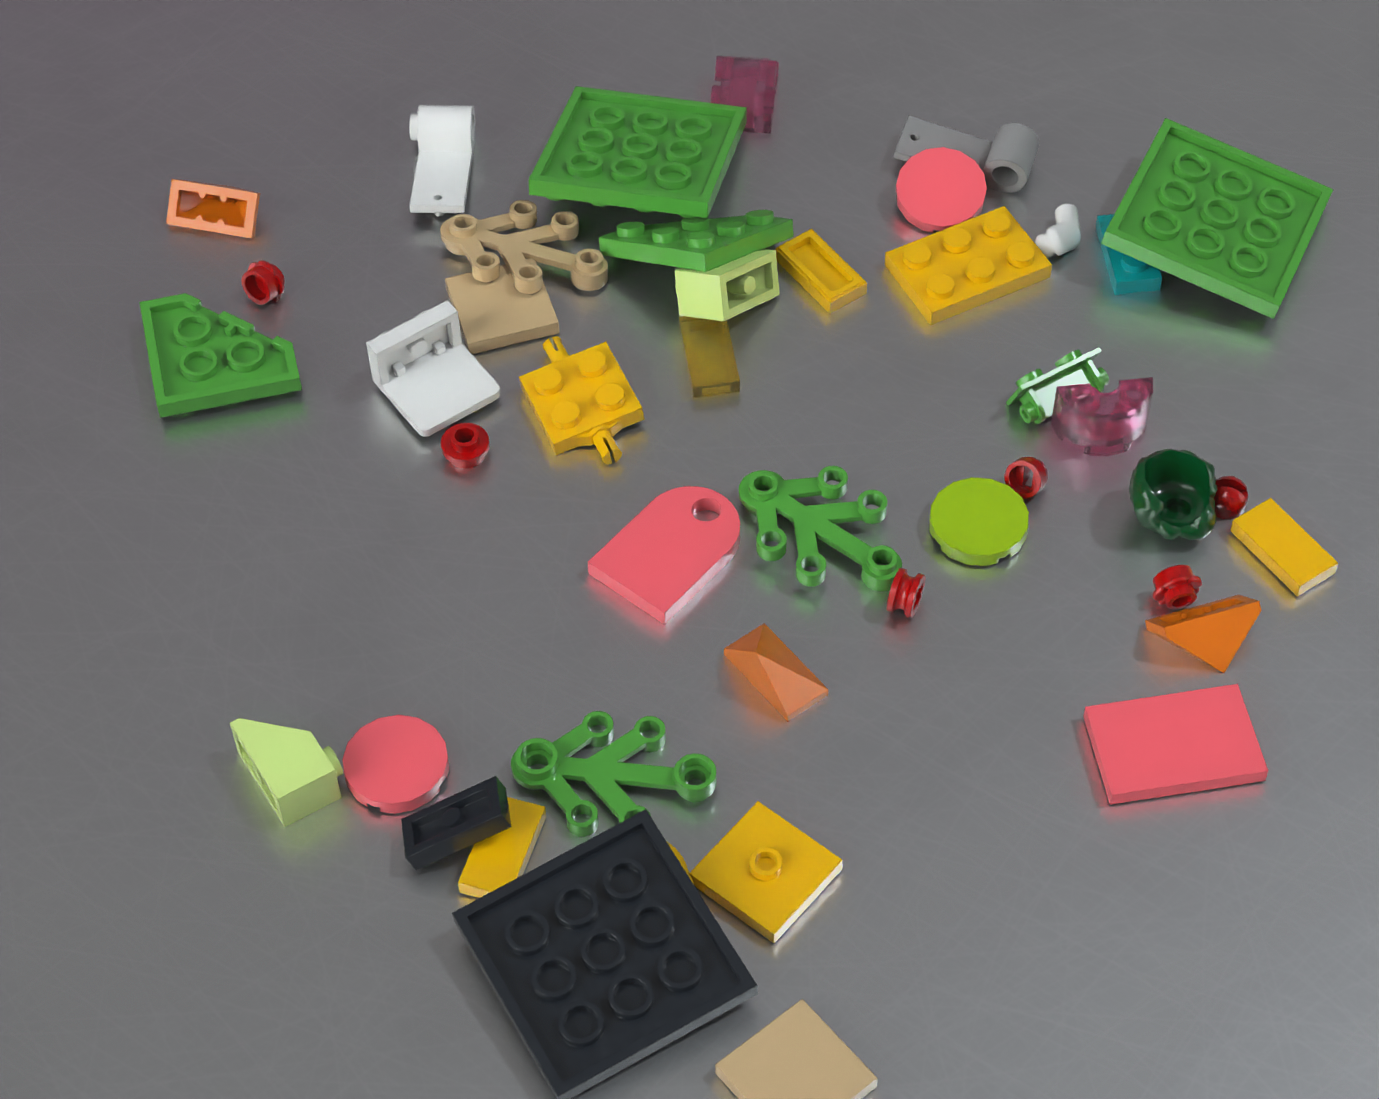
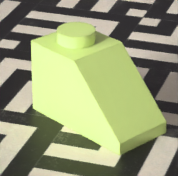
(728, 288)
(288, 767)

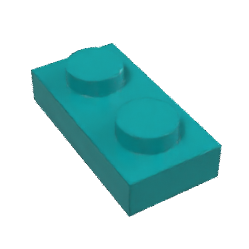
(1125, 272)

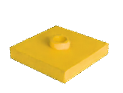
(766, 871)

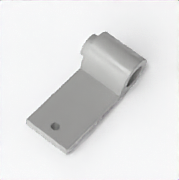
(1004, 161)

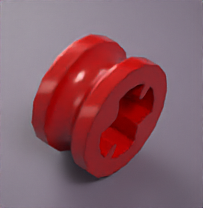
(906, 592)

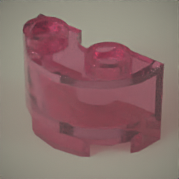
(748, 84)
(1102, 421)

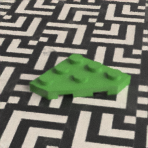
(697, 241)
(211, 357)

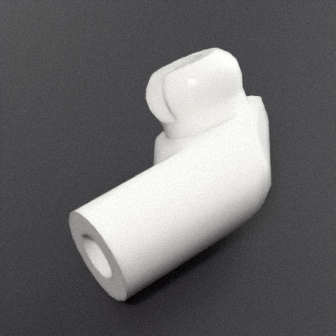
(1062, 236)

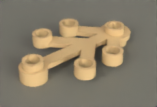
(469, 235)

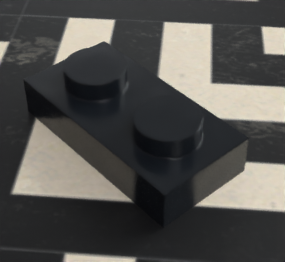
(456, 823)

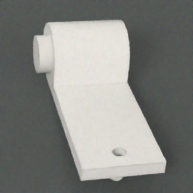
(444, 157)

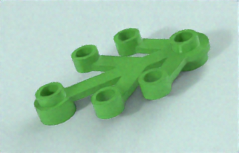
(818, 522)
(607, 769)

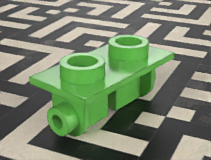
(1038, 390)

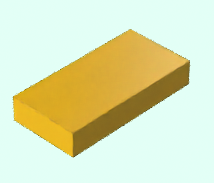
(820, 271)
(1284, 547)
(505, 854)

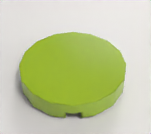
(978, 521)

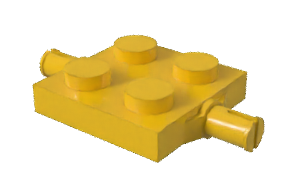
(581, 399)

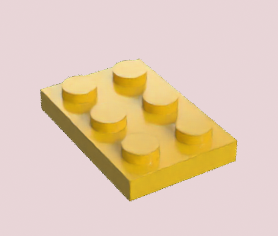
(967, 265)

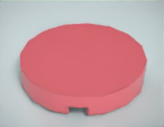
(940, 189)
(395, 763)

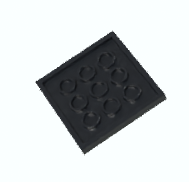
(604, 955)

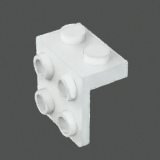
(430, 370)

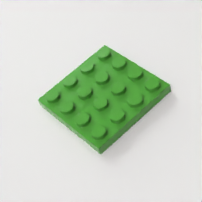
(639, 152)
(1218, 217)

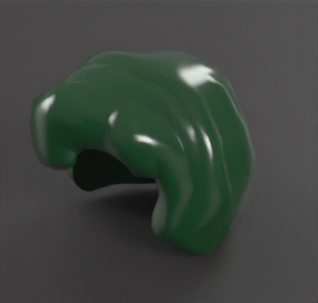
(1174, 494)

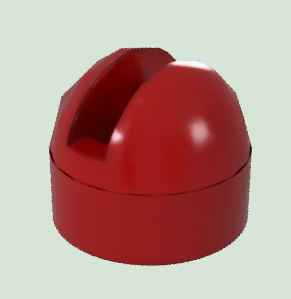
(1019, 473)
(1230, 497)

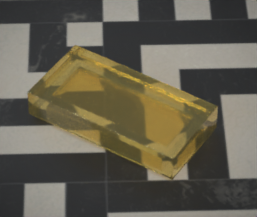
(709, 356)

